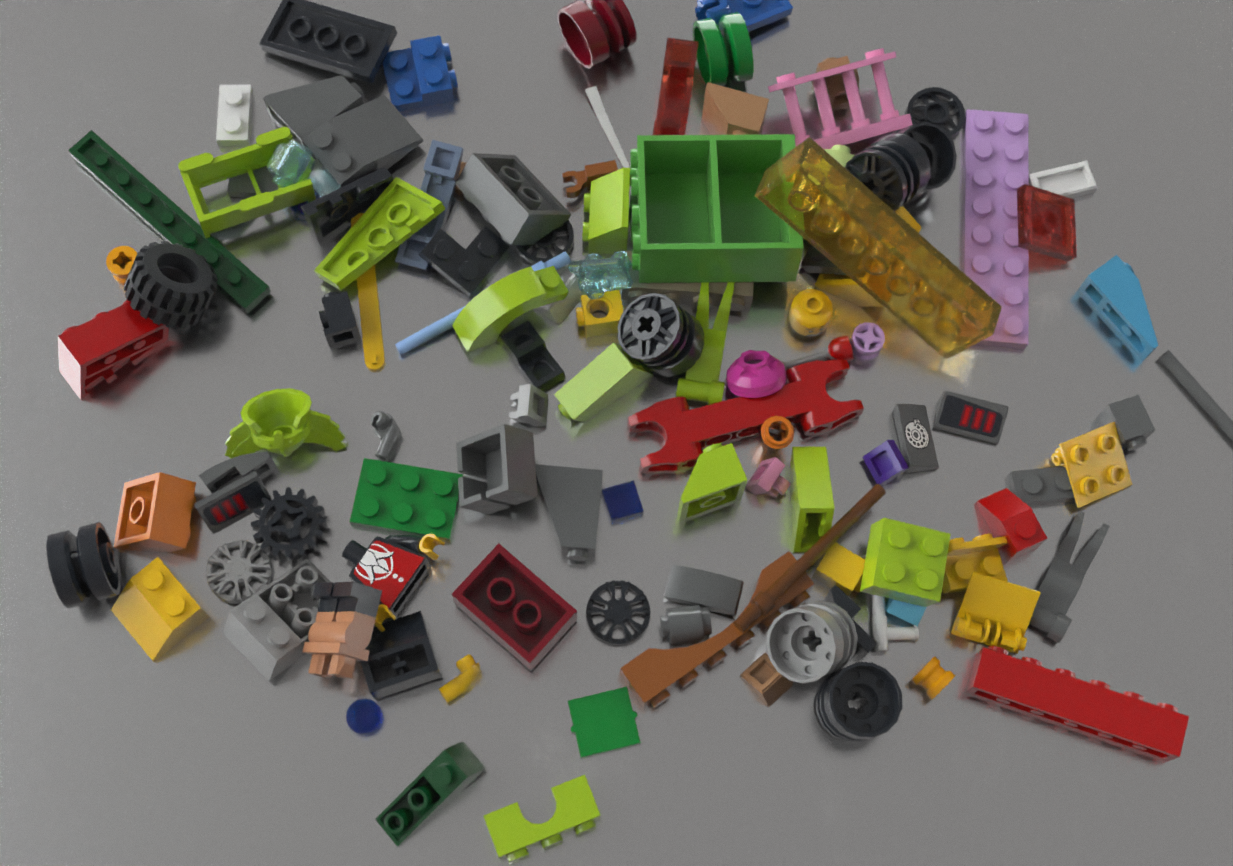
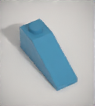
(1120, 300)

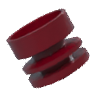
(596, 28)

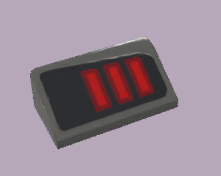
(970, 417)
(232, 502)

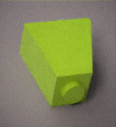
(601, 384)
(810, 496)

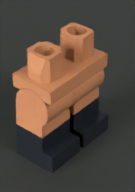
(341, 628)

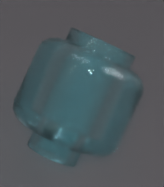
(290, 164)

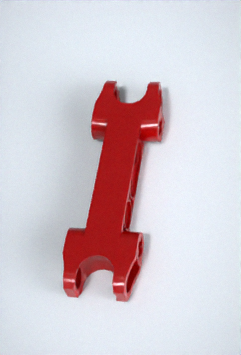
(688, 431)

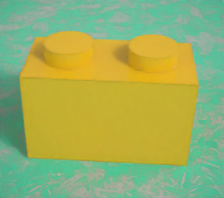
(157, 609)

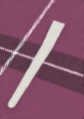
(600, 112)

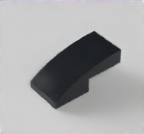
(533, 357)
(865, 642)

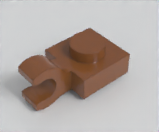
(583, 178)

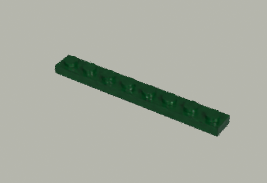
(167, 218)

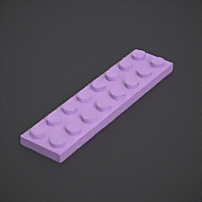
(992, 171)

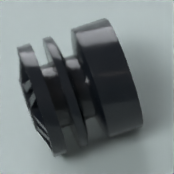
(939, 150)
(892, 169)
(660, 335)
(878, 699)

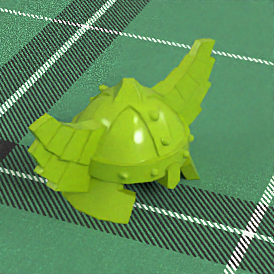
(281, 424)

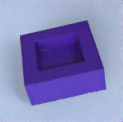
(885, 462)

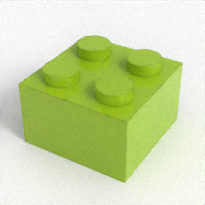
(905, 562)

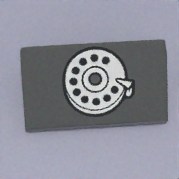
(915, 437)

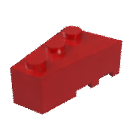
(104, 344)

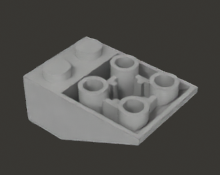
(276, 620)

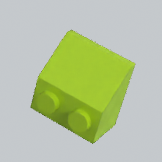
(608, 213)
(713, 482)

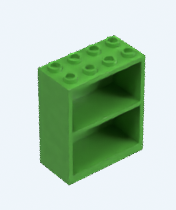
(700, 213)

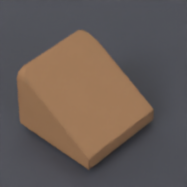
(765, 680)

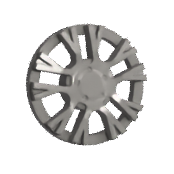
(237, 570)

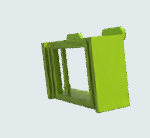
(206, 170)

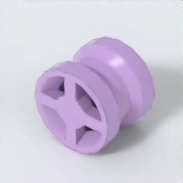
(870, 335)

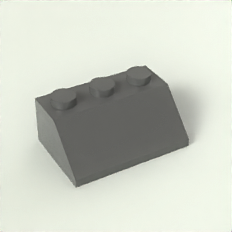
(511, 198)

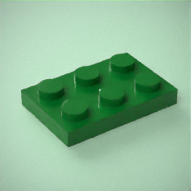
(406, 499)

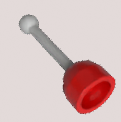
(837, 349)

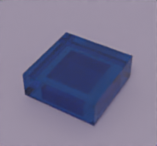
(622, 501)

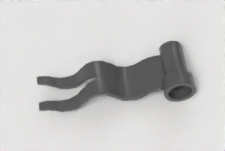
(1064, 581)

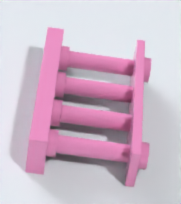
(860, 126)

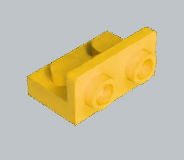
(977, 556)

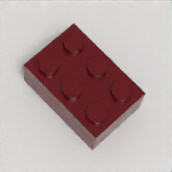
(514, 606)

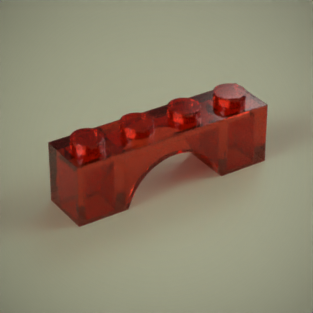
(676, 87)

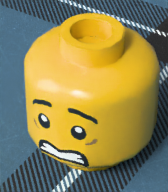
(810, 312)

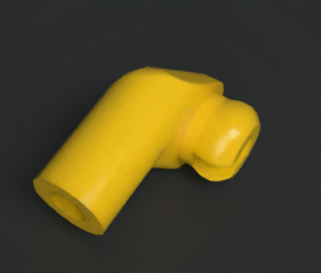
(463, 682)

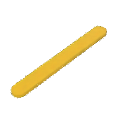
(370, 316)

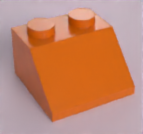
(155, 514)

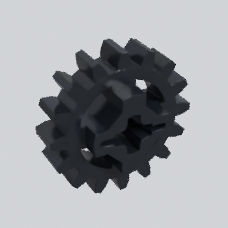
(275, 530)

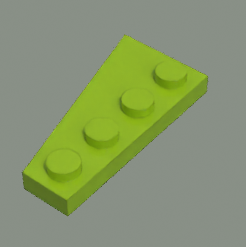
(381, 229)

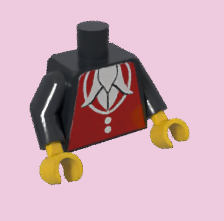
(391, 566)

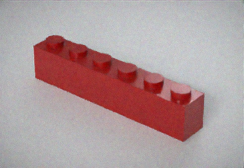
(1077, 703)

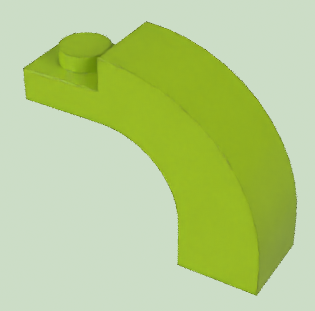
(504, 301)

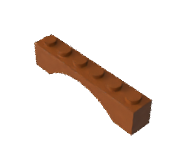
(660, 670)

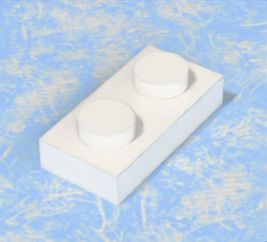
(234, 115)

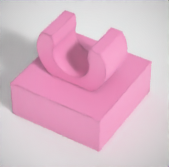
(768, 478)

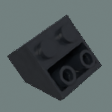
(400, 656)

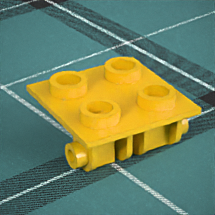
(1094, 464)
(995, 612)

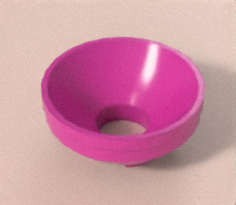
(756, 374)

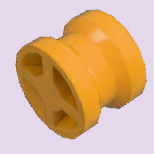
(116, 258)
(933, 678)

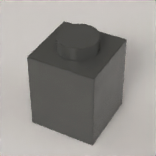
(1130, 420)

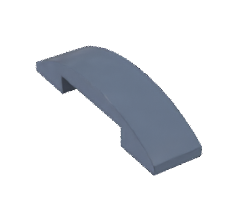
(439, 181)

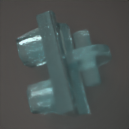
(599, 274)

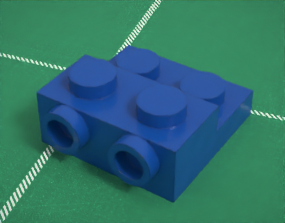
(420, 74)

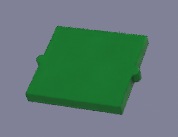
(604, 722)

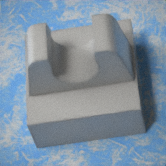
(531, 405)

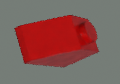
(1012, 518)

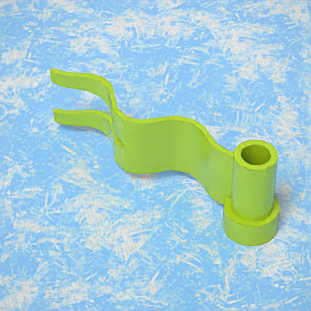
(703, 378)

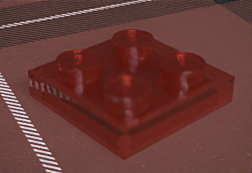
(1046, 223)

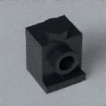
(338, 319)

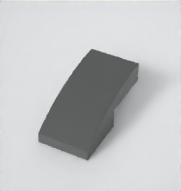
(230, 470)
(704, 588)

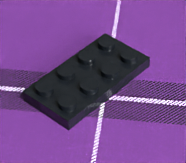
(328, 39)

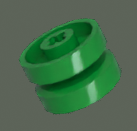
(723, 50)

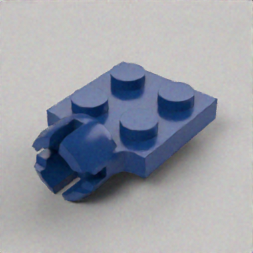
(754, 12)

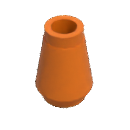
(782, 428)

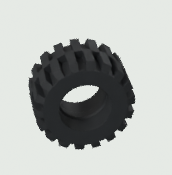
(170, 284)

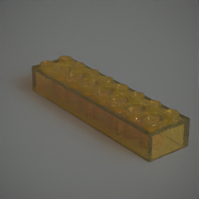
(878, 249)

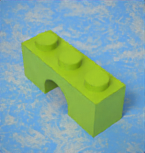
(515, 834)

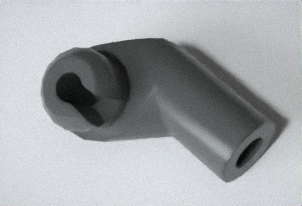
(388, 432)

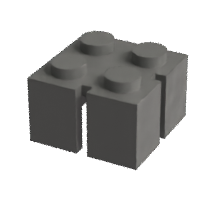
(507, 462)

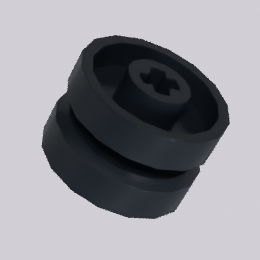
(83, 565)

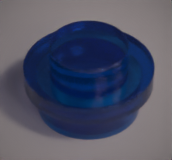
(364, 716)

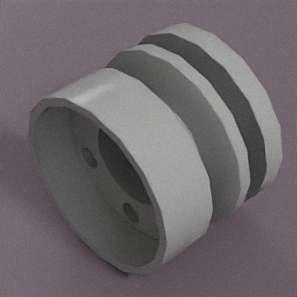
(796, 650)

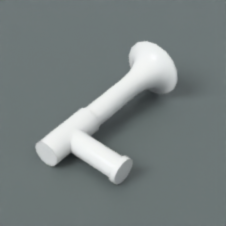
(881, 632)

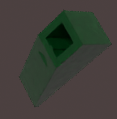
(430, 792)

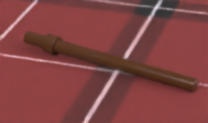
(764, 601)

